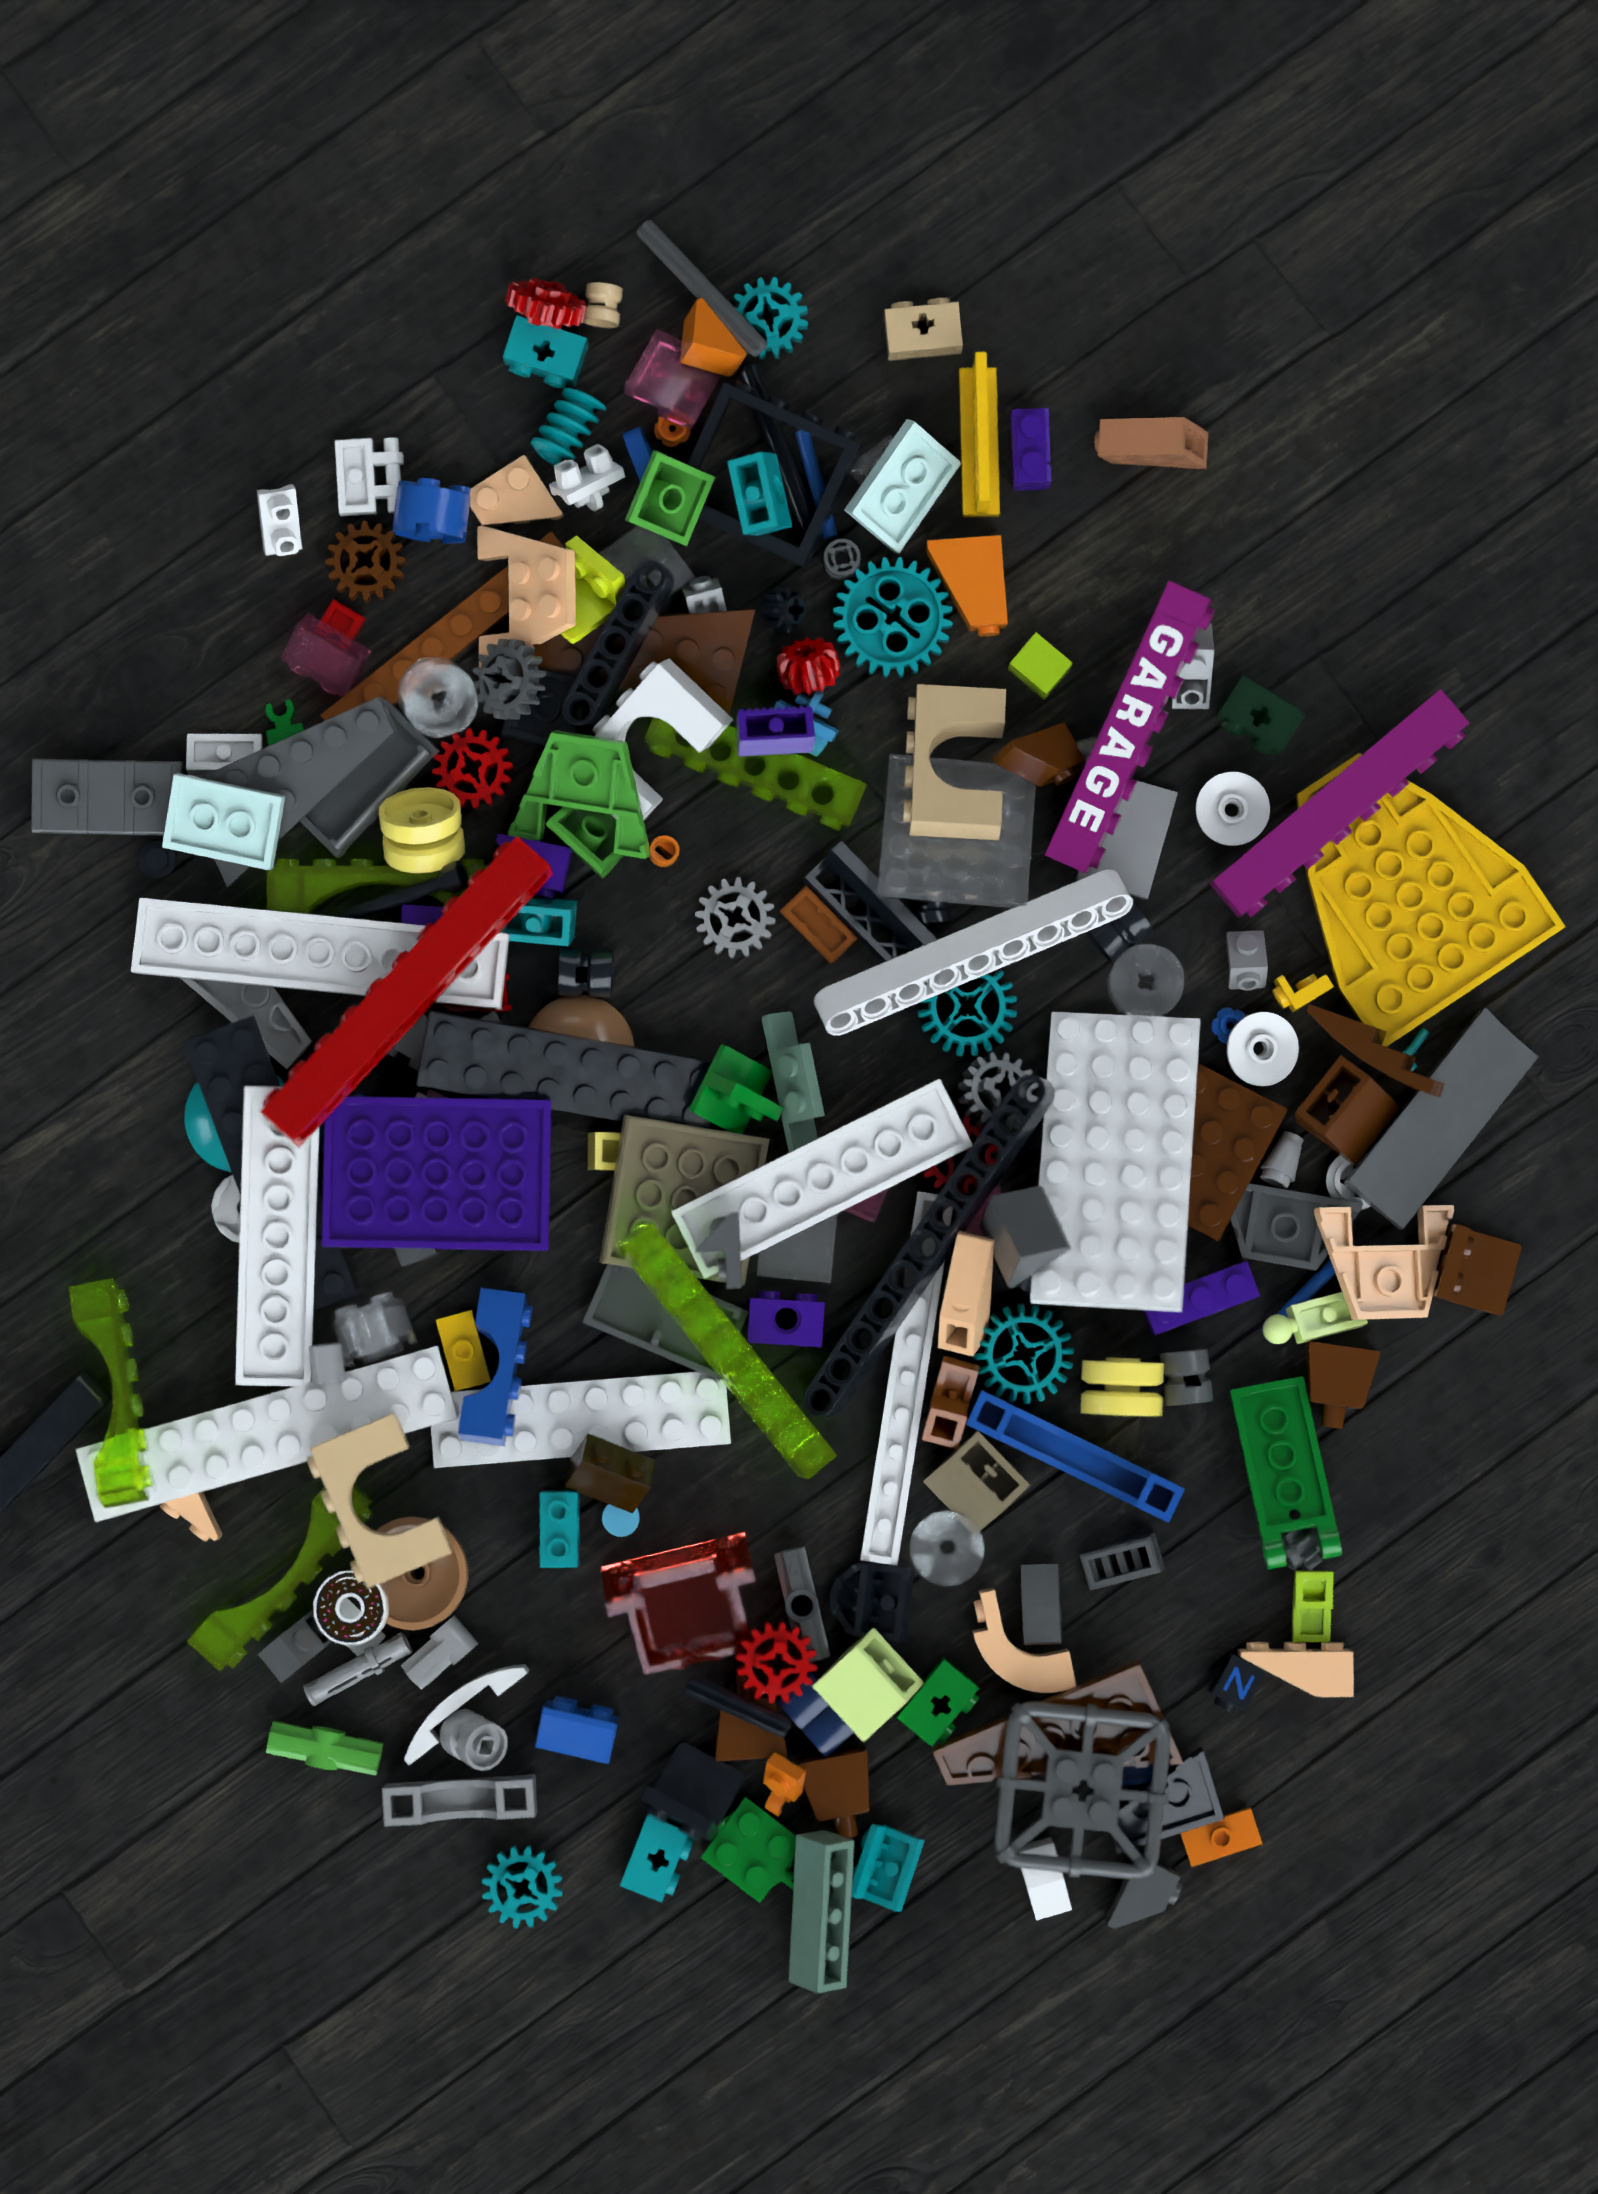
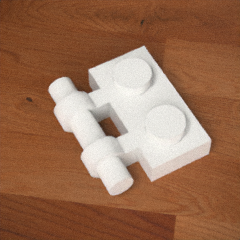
(357, 475)

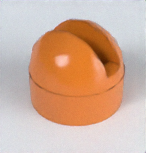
(668, 846)

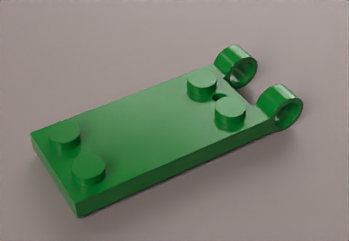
(1284, 1466)

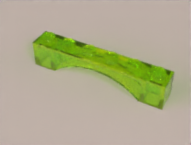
(304, 887)
(119, 1465)
(229, 1630)

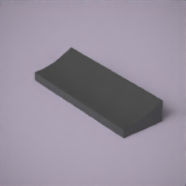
(1435, 1131)

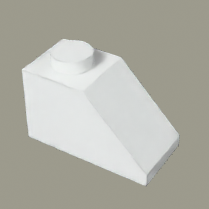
(1045, 1888)

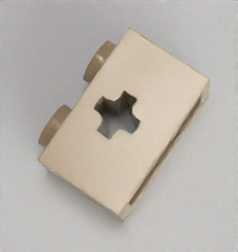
(905, 339)

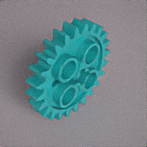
(913, 591)

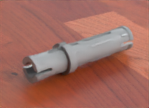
(366, 1664)

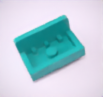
(886, 1866)

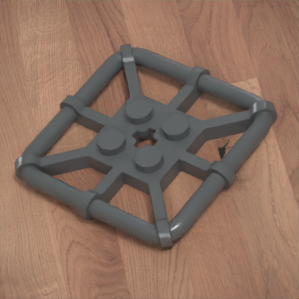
(1099, 1809)

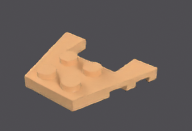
(539, 586)
(1386, 1278)

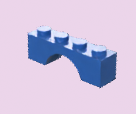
(487, 1414)

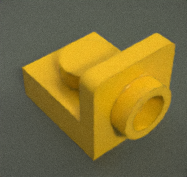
(1308, 990)

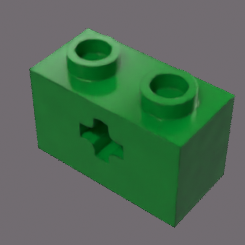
(941, 1681)

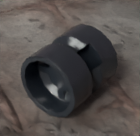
(1116, 935)
(599, 972)

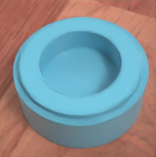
(620, 1522)

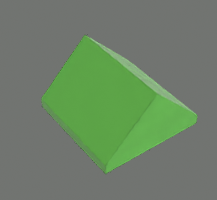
(670, 498)
(588, 835)

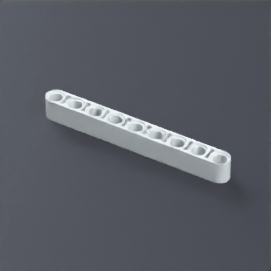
(972, 952)

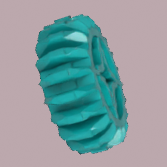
(990, 1030)
(1035, 1384)

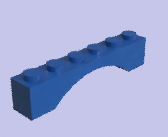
(1074, 1456)

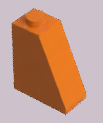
(974, 580)

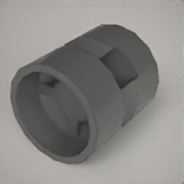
(1186, 1363)

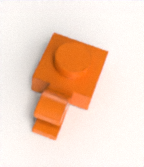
(784, 1781)

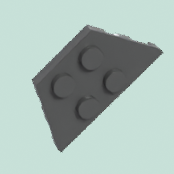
(1282, 1227)

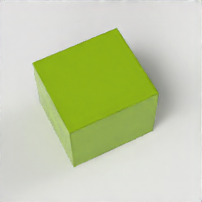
(1040, 666)

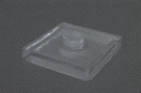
(802, 1255)

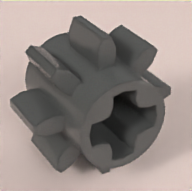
(1301, 1549)

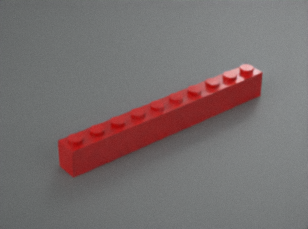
(406, 991)

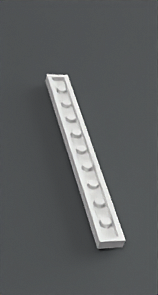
(902, 1411)

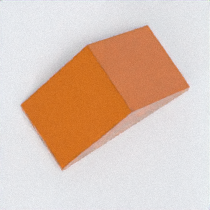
(709, 343)

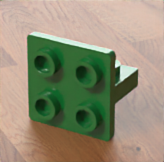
(734, 1091)

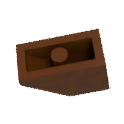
(1042, 756)

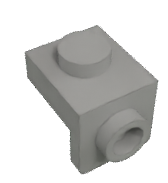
(1246, 960)

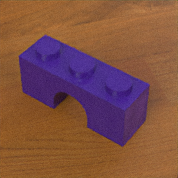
(1207, 1296)

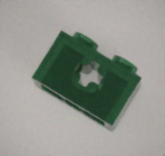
(1279, 715)

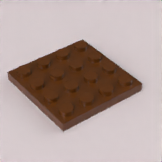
(1228, 1145)

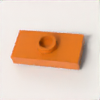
(1221, 1838)

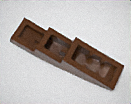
(1367, 1043)

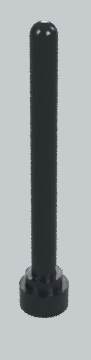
(451, 878)

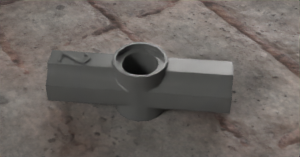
(797, 1580)

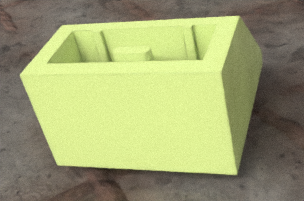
(868, 1684)

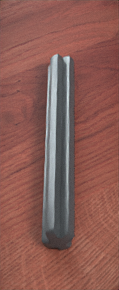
(701, 287)

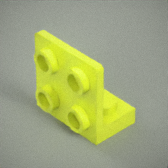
(596, 589)

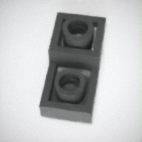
(1041, 1604)

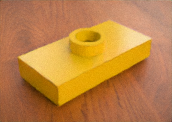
(463, 1350)

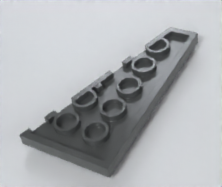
(308, 765)

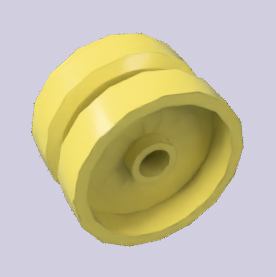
(421, 829)
(1122, 1387)

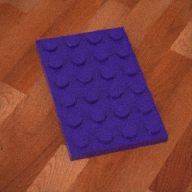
(437, 1174)

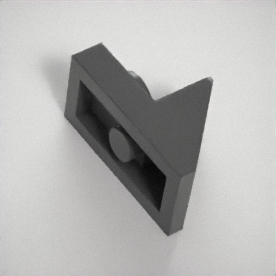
(726, 1238)

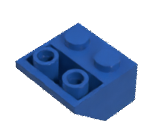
(577, 1729)

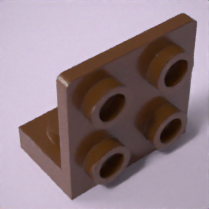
(1476, 1270)

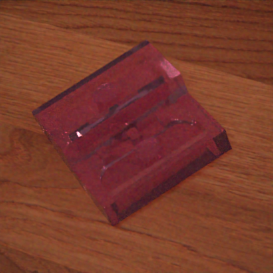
(669, 385)

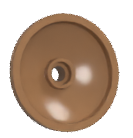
(585, 1018)
(435, 1596)

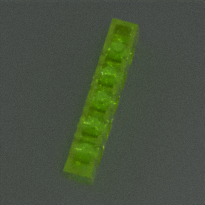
(845, 789)

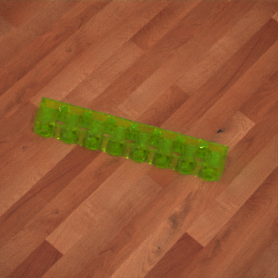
(725, 1350)

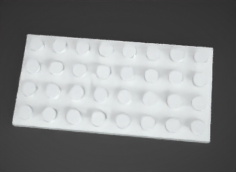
(1119, 1159)

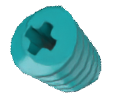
(566, 426)

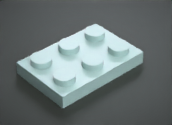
(902, 486)
(223, 821)

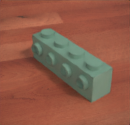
(821, 1911)

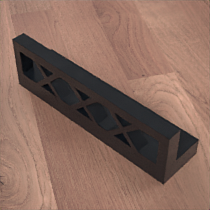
(863, 886)

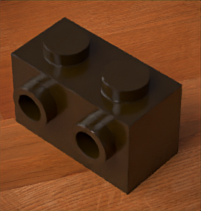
(610, 1473)

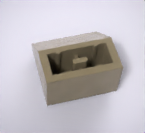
(976, 1481)

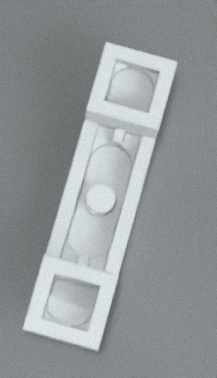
(497, 1679)

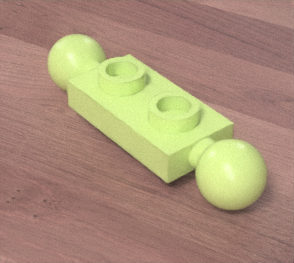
(1311, 1320)

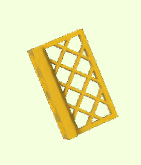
(979, 439)

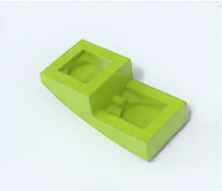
(1312, 1606)

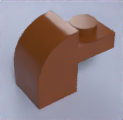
(950, 1402)

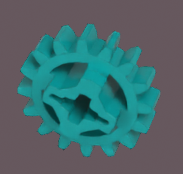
(782, 314)
(537, 1896)

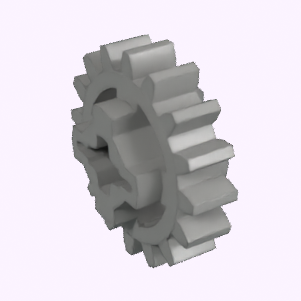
(743, 902)

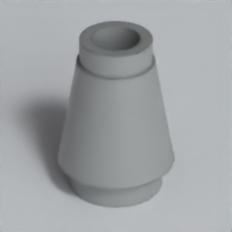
(1282, 1162)

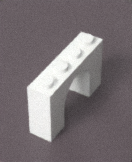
(670, 697)

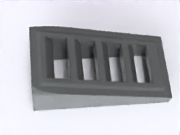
(1149, 1541)

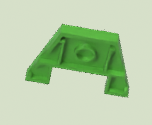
(587, 776)

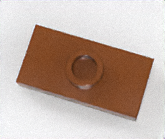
(818, 925)

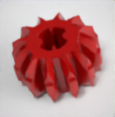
(808, 666)

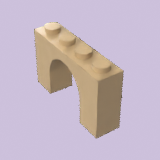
(934, 805)
(376, 1553)

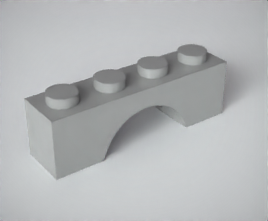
(459, 1798)

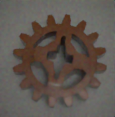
(354, 573)

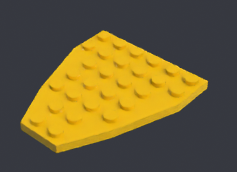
(1420, 908)

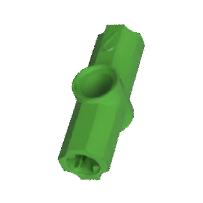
(324, 1748)

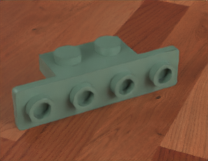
(794, 1079)

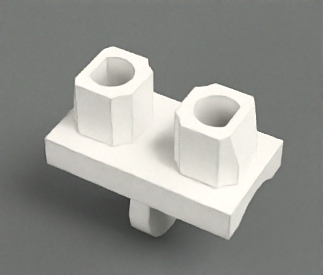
(589, 482)
(279, 520)

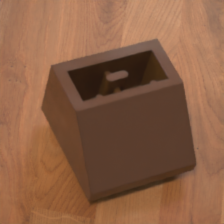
(1347, 1111)

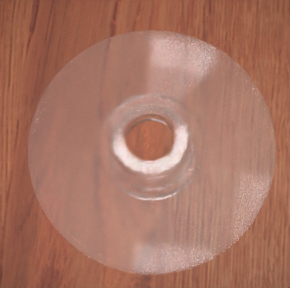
(943, 1567)

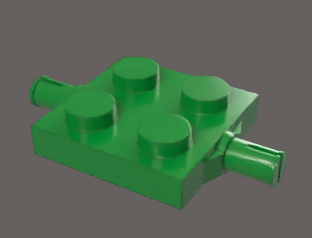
(752, 1850)

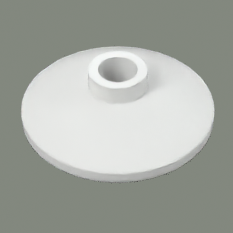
(1238, 790)
(1278, 1052)

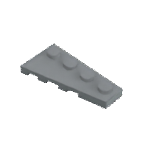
(278, 1026)

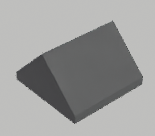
(1023, 1233)

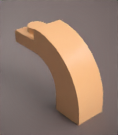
(1030, 1671)

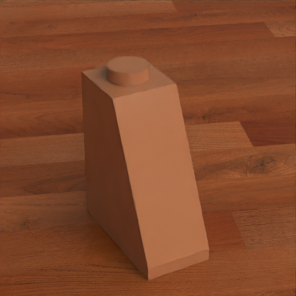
(1152, 442)

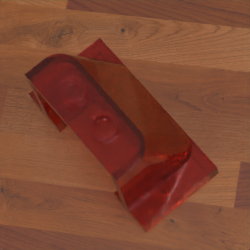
(683, 1601)

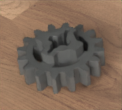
(507, 661)
(983, 1096)

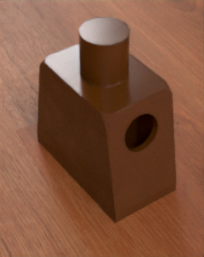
(1338, 1378)
(743, 1740)
(838, 1787)

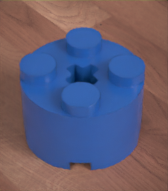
(431, 512)

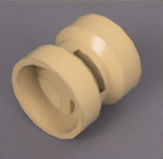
(602, 305)

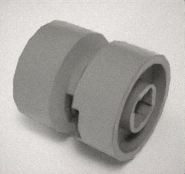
(473, 1739)

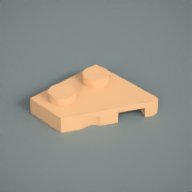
(513, 496)

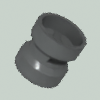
(841, 566)

